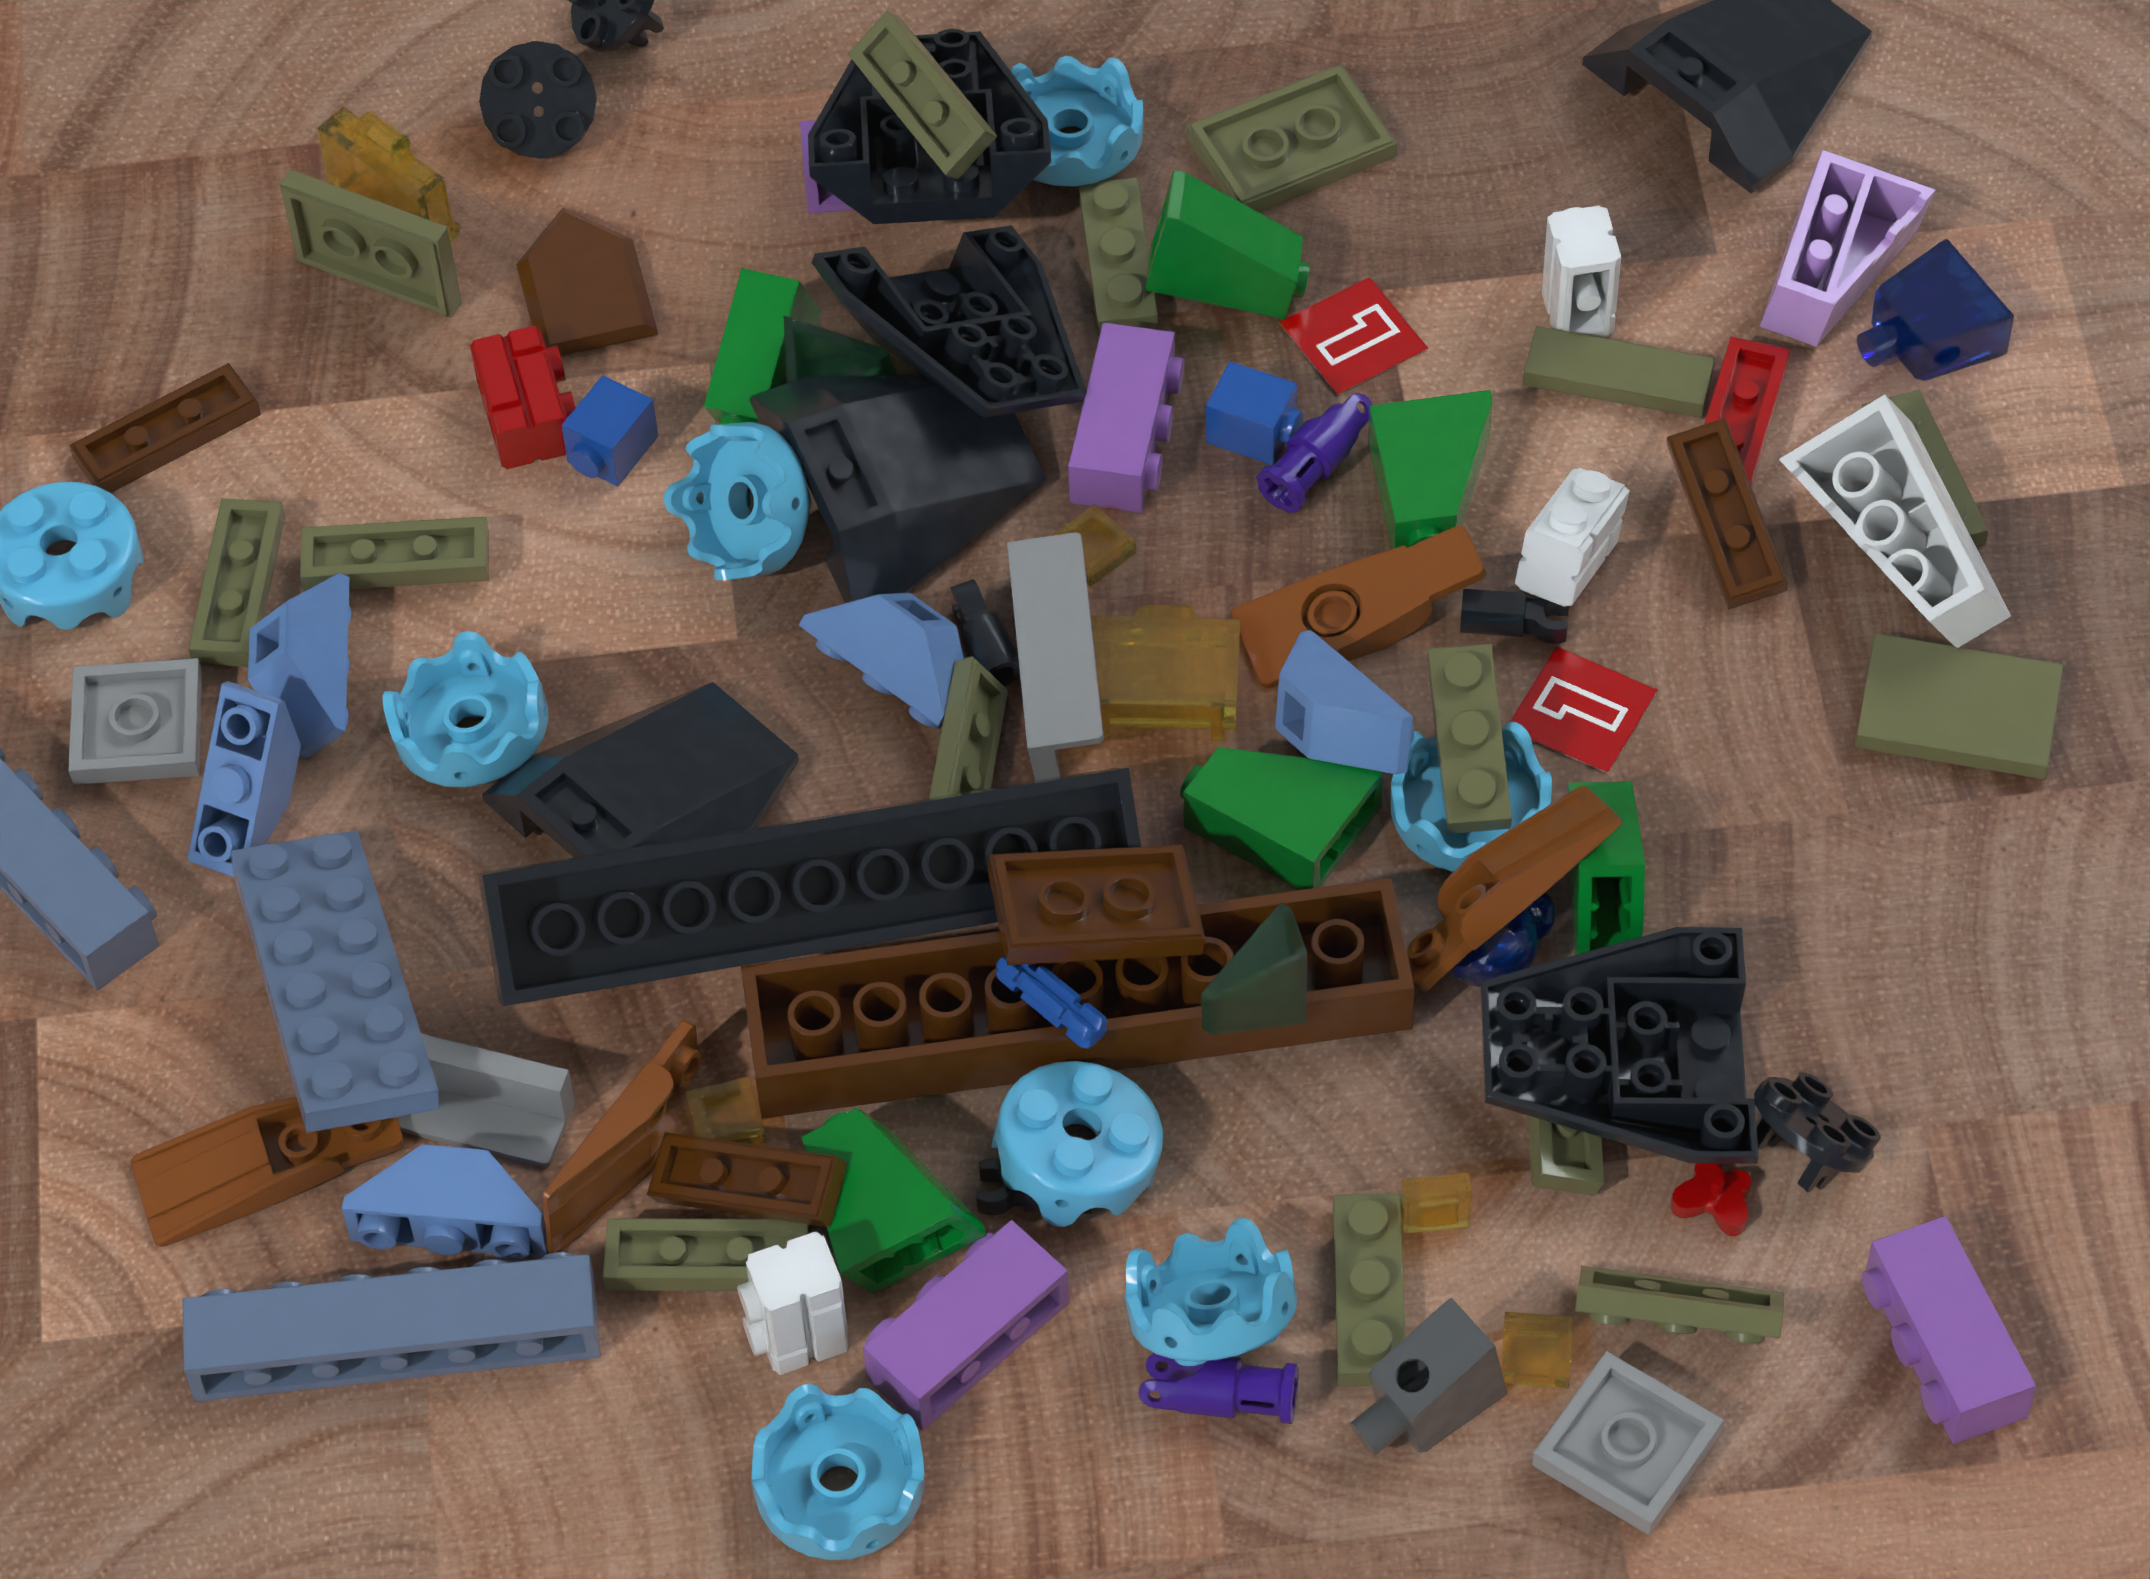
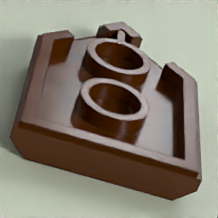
(584, 286)

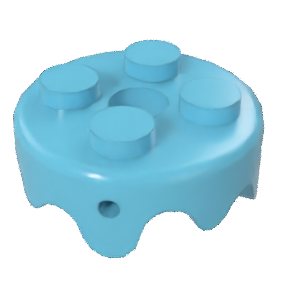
(1096, 102)
(718, 497)
(71, 585)
(463, 684)
(1419, 802)
(1067, 1171)
(1210, 1296)
(828, 1432)

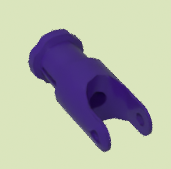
(1313, 453)
(1222, 1388)

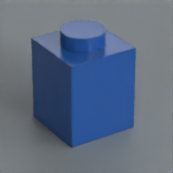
(1252, 413)
(609, 431)

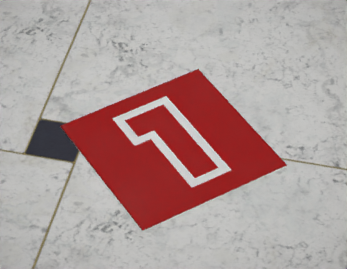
(1353, 335)
(1583, 709)

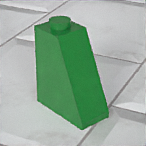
(1223, 252)
(754, 343)
(1428, 461)
(1281, 810)
(1610, 880)
(890, 1205)

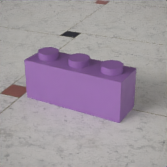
(1125, 418)
(965, 1323)
(1948, 1330)

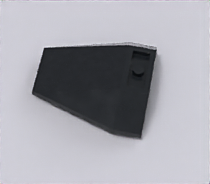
(1743, 70)
(887, 176)
(973, 329)
(898, 472)
(650, 777)
(1629, 1044)

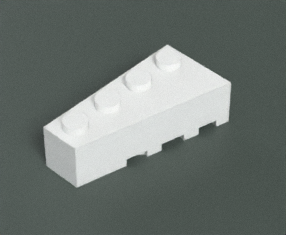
(1895, 507)

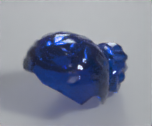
(1511, 947)

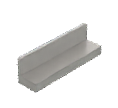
(1054, 648)
(494, 1103)

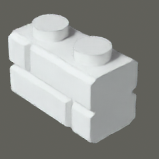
(1581, 271)
(1572, 536)
(794, 1304)

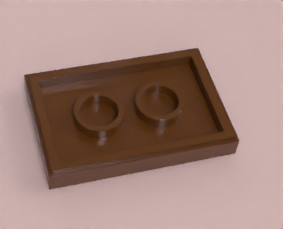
(1095, 904)

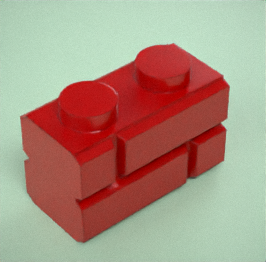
(522, 395)

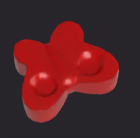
(1715, 1193)

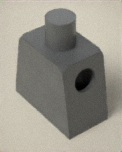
(1431, 1383)

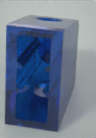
(1936, 317)

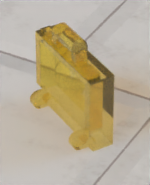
(377, 163)
(1167, 669)

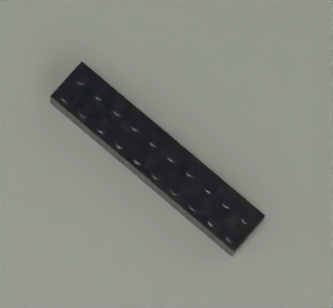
(783, 886)

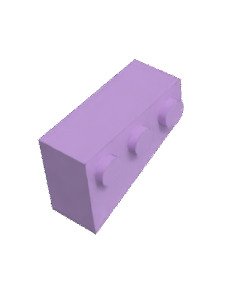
(1840, 242)

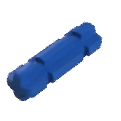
(1054, 1001)

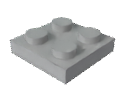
(135, 721)
(1628, 1443)

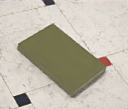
(1292, 140)
(371, 243)
(1959, 706)

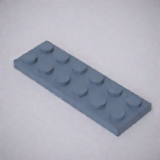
(334, 981)

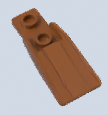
(1359, 603)
(1507, 878)
(622, 1143)
(247, 1166)

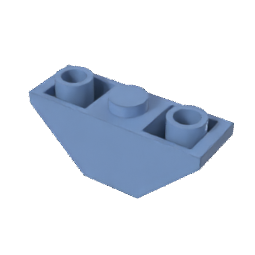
(897, 645)
(304, 660)
(1338, 712)
(244, 777)
(446, 1204)

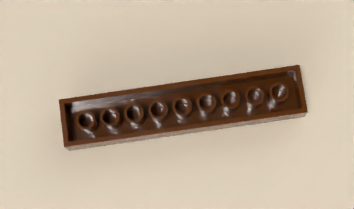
(943, 1023)

